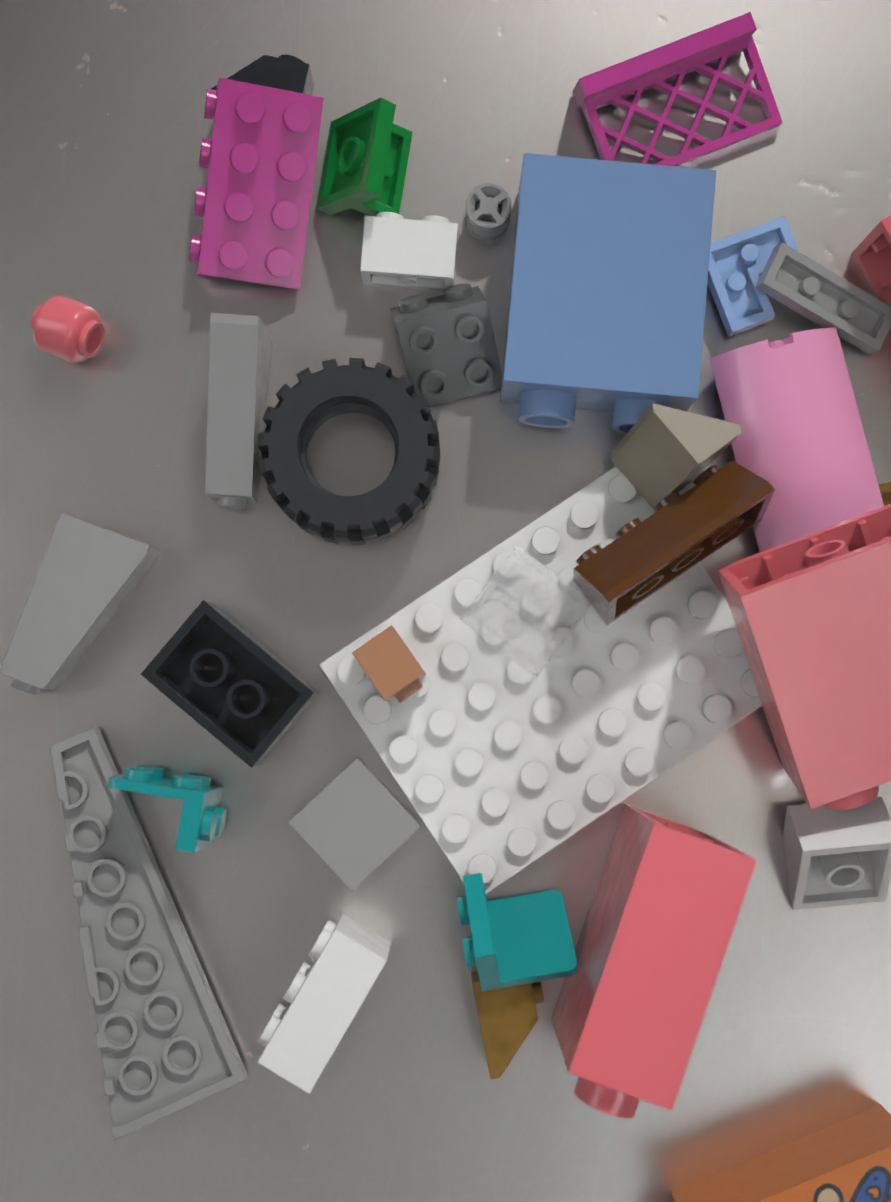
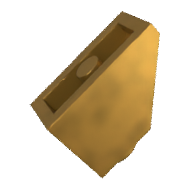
(505, 1020)

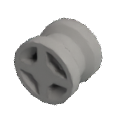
(492, 202)

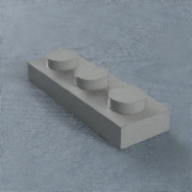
(825, 298)

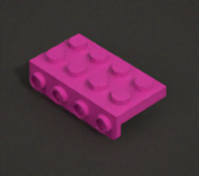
(256, 183)

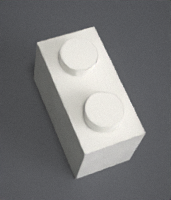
(409, 252)

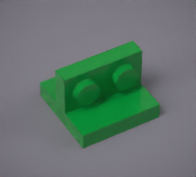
(365, 161)

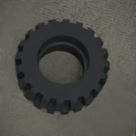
(338, 392)

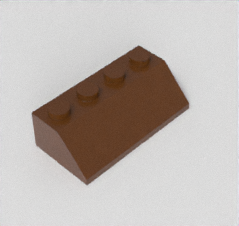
(672, 539)

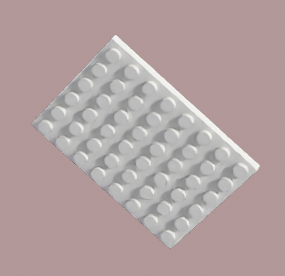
(525, 761)

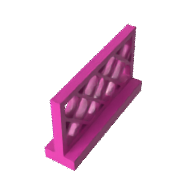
(672, 62)

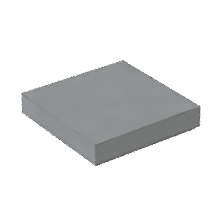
(355, 824)

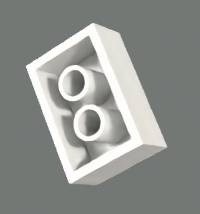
(323, 1001)

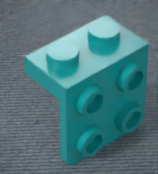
(201, 809)
(515, 936)

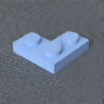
(735, 270)

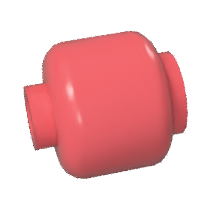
(67, 329)

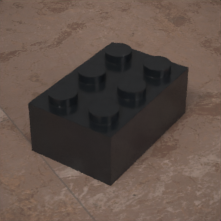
(230, 683)

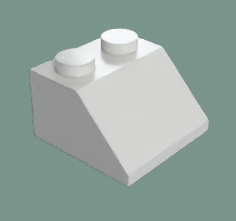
(837, 855)

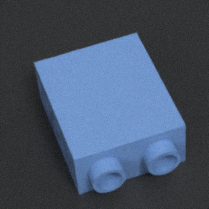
(606, 289)

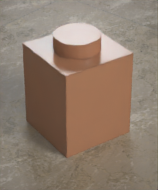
(390, 665)

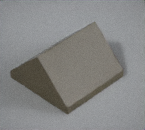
(670, 450)

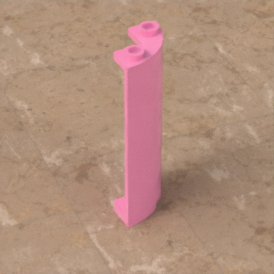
(798, 432)

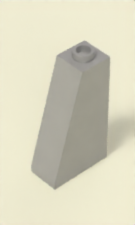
(235, 408)
(72, 600)

